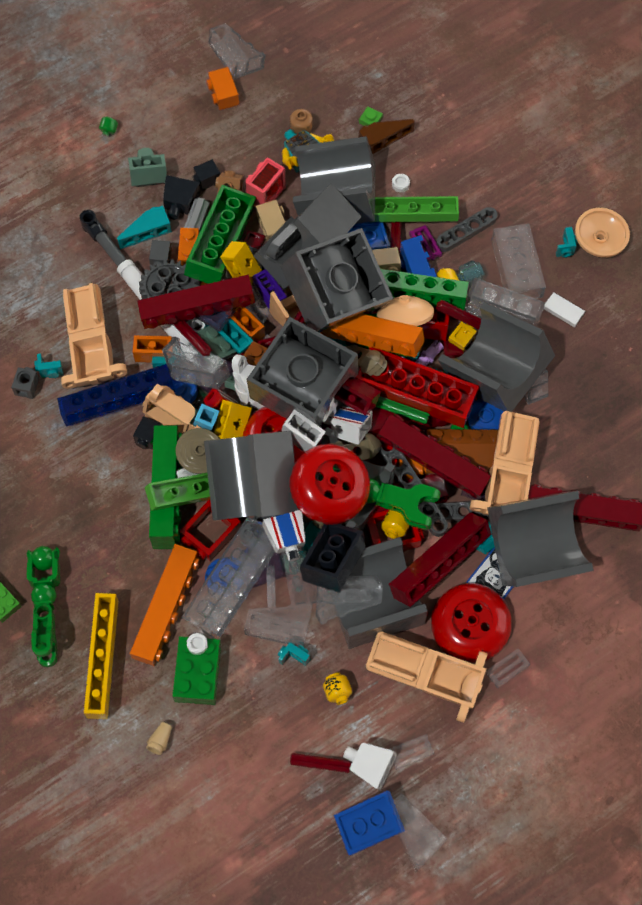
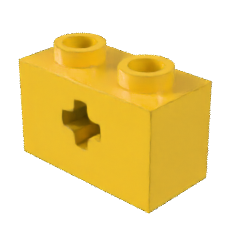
(240, 260)
(231, 420)

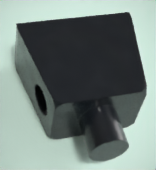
(179, 195)

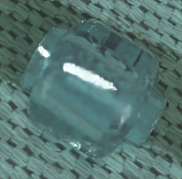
(469, 271)

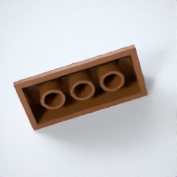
(474, 444)

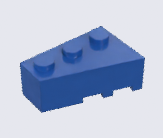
(414, 259)

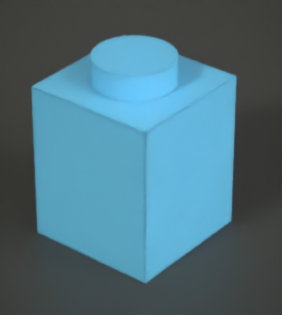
(206, 417)

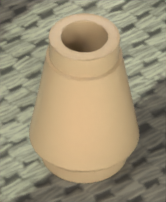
(158, 741)

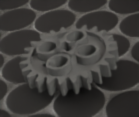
(154, 280)

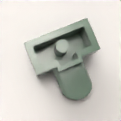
(147, 168)

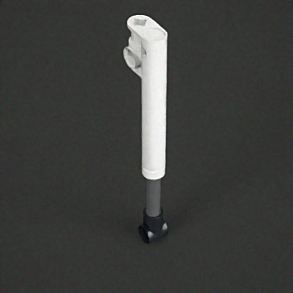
(126, 268)

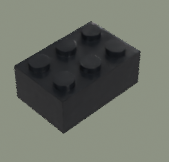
(332, 556)

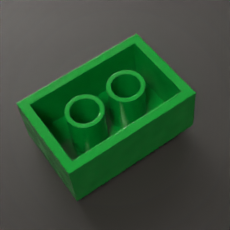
(196, 674)

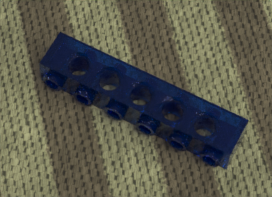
(112, 395)

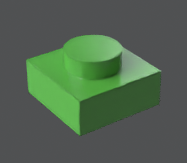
(370, 116)

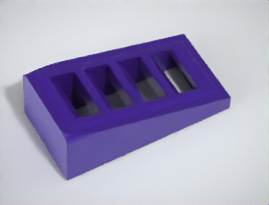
(265, 292)

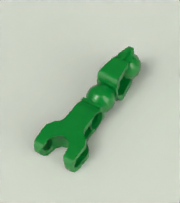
(401, 500)
(43, 597)

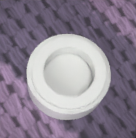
(400, 182)
(197, 643)

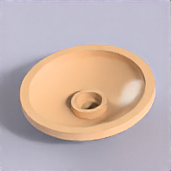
(605, 225)
(407, 310)

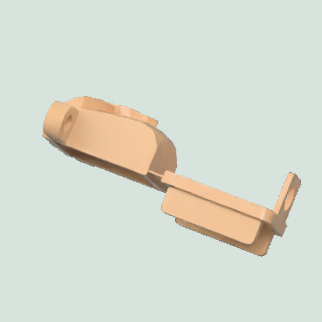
(88, 339)
(169, 409)
(512, 462)
(428, 670)

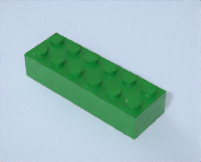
(222, 226)
(165, 522)

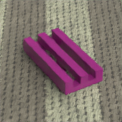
(438, 253)

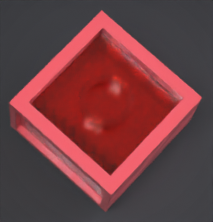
(266, 182)

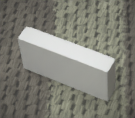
(564, 309)

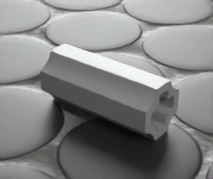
(197, 214)

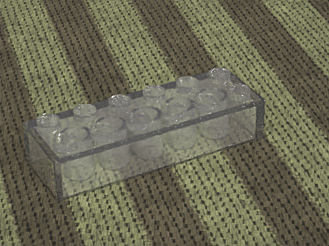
(231, 580)

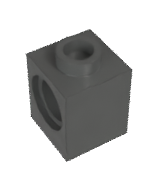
(159, 252)
(28, 389)

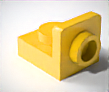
(462, 335)

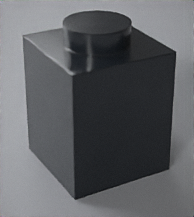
(206, 174)
(144, 433)

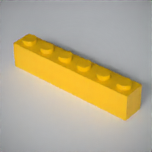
(101, 656)

